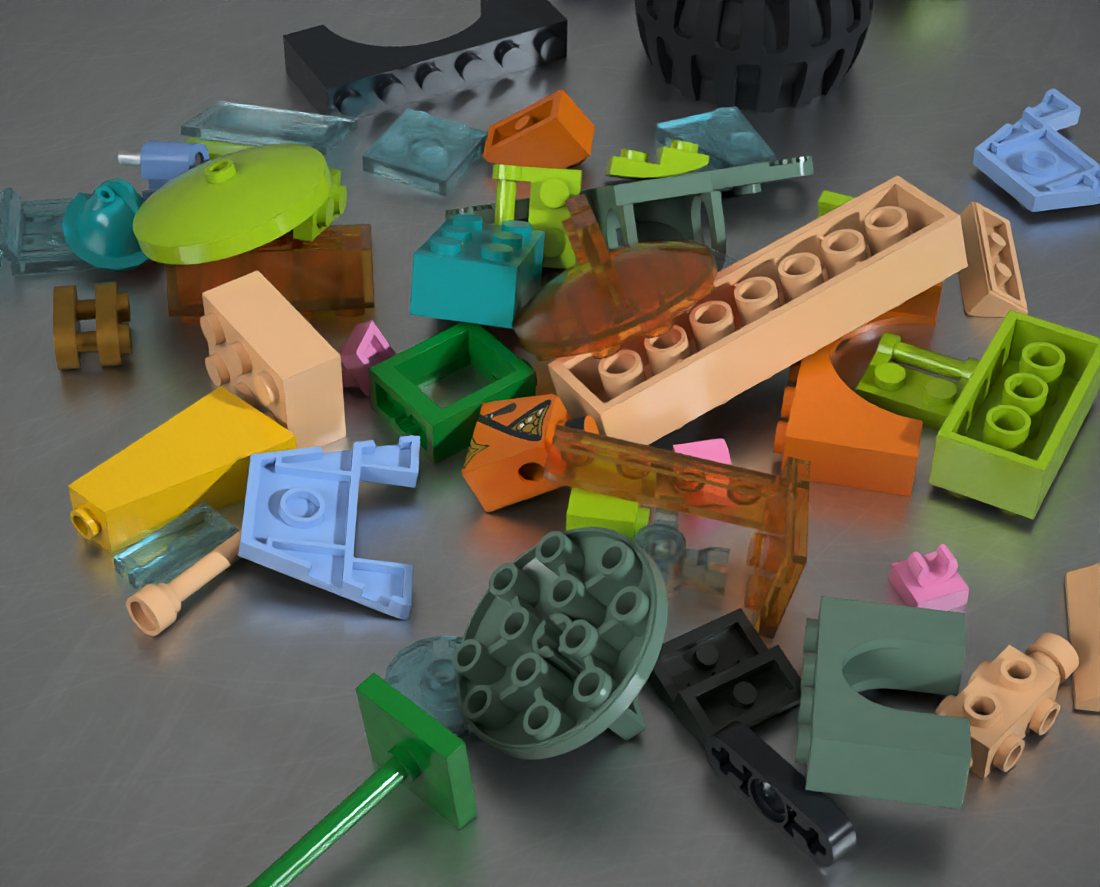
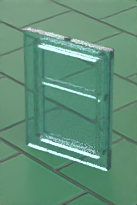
(267, 126)

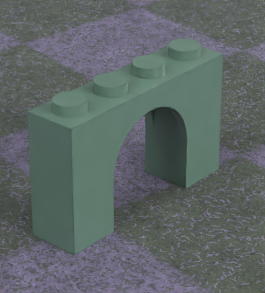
(872, 748)

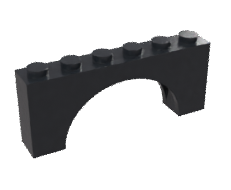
(365, 79)

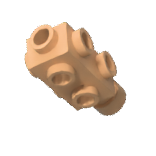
(1016, 697)

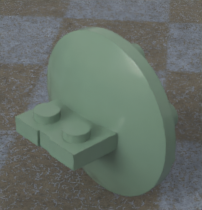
(562, 644)

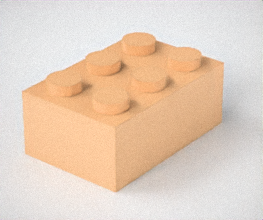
(274, 359)

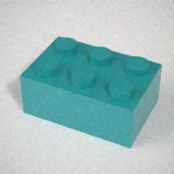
(477, 271)

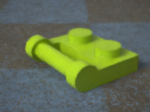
(547, 205)
(911, 391)

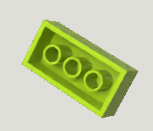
(1018, 414)

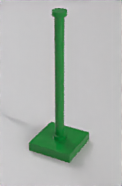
(410, 752)

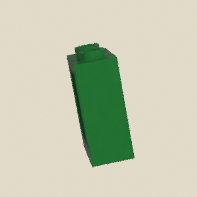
(446, 431)

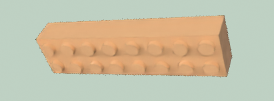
(770, 313)

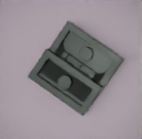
(724, 676)

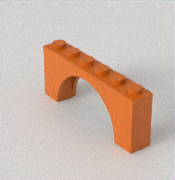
(843, 433)

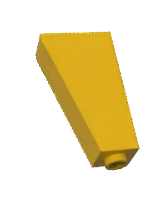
(173, 469)

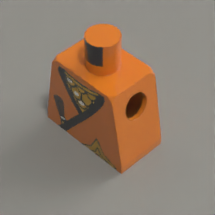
(512, 447)

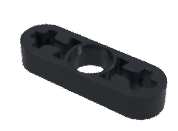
(780, 794)

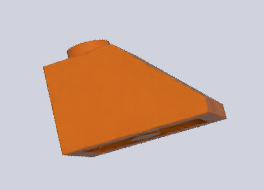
(542, 135)

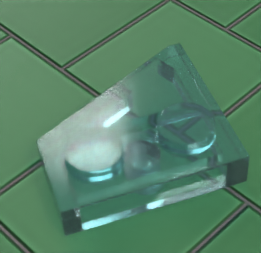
(721, 135)

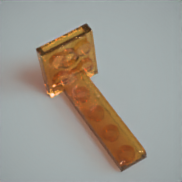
(704, 489)

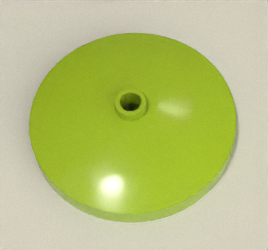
(232, 204)

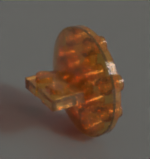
(612, 291)

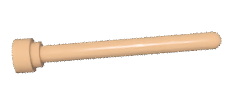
(156, 606)

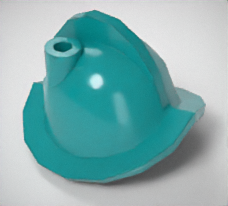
(101, 227)

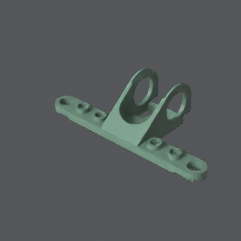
(667, 200)

